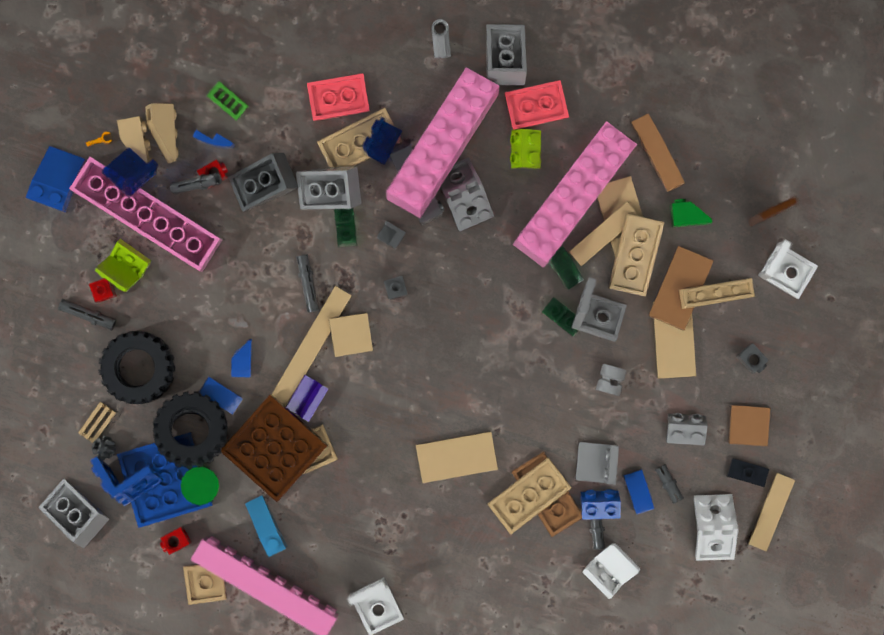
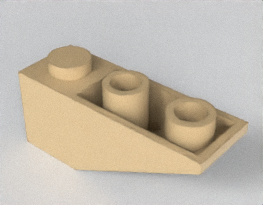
(162, 127)
(133, 136)

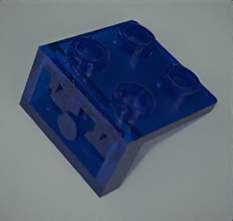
(382, 141)
(129, 171)

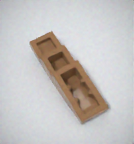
(658, 152)

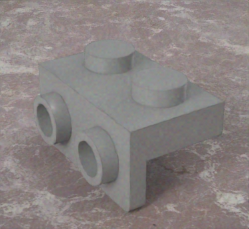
(686, 429)

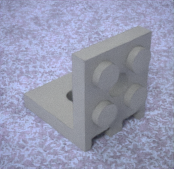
(466, 193)
(593, 305)

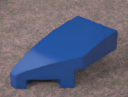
(242, 361)

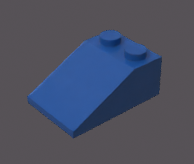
(54, 178)

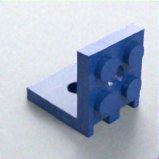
(129, 489)

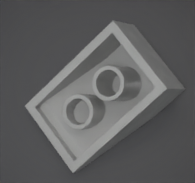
(506, 54)
(329, 188)
(73, 513)

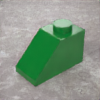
(687, 214)

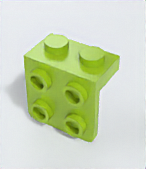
(123, 266)

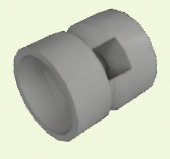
(610, 372)

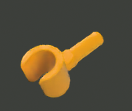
(99, 140)

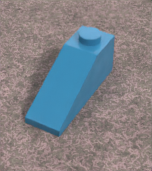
(266, 526)

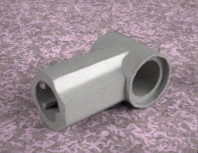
(441, 41)

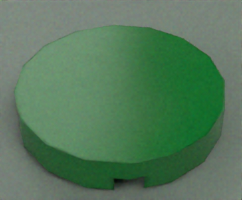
(200, 485)

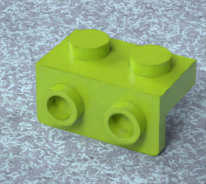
(525, 149)

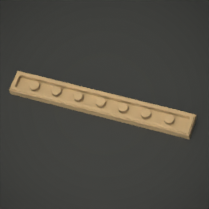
(311, 345)

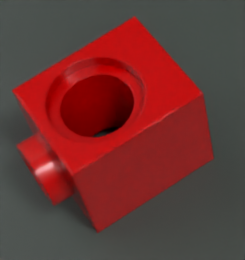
(214, 164)
(102, 290)
(183, 537)

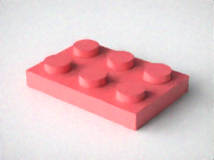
(338, 97)
(536, 105)

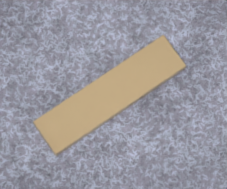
(601, 235)
(716, 293)
(771, 512)

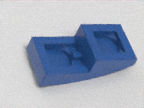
(217, 141)
(223, 396)
(639, 492)

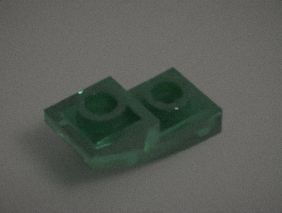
(345, 227)
(565, 268)
(561, 316)

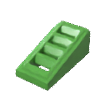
(214, 90)

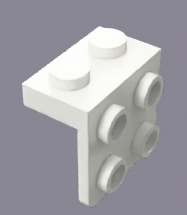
(610, 570)

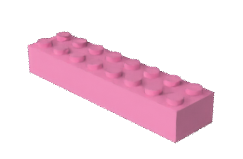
(442, 142)
(574, 194)
(147, 217)
(264, 586)

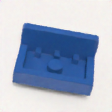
(600, 504)

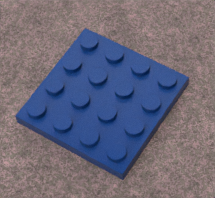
(165, 498)

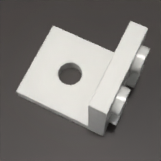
(779, 262)
(715, 528)
(371, 595)

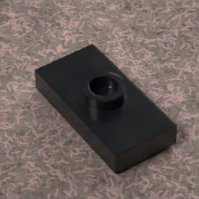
(748, 472)

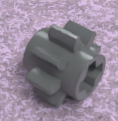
(104, 447)

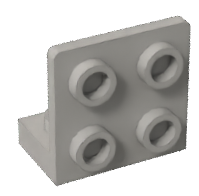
(597, 462)

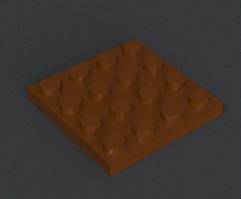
(273, 448)

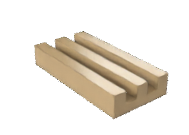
(106, 409)

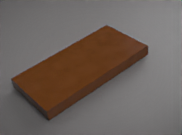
(773, 211)

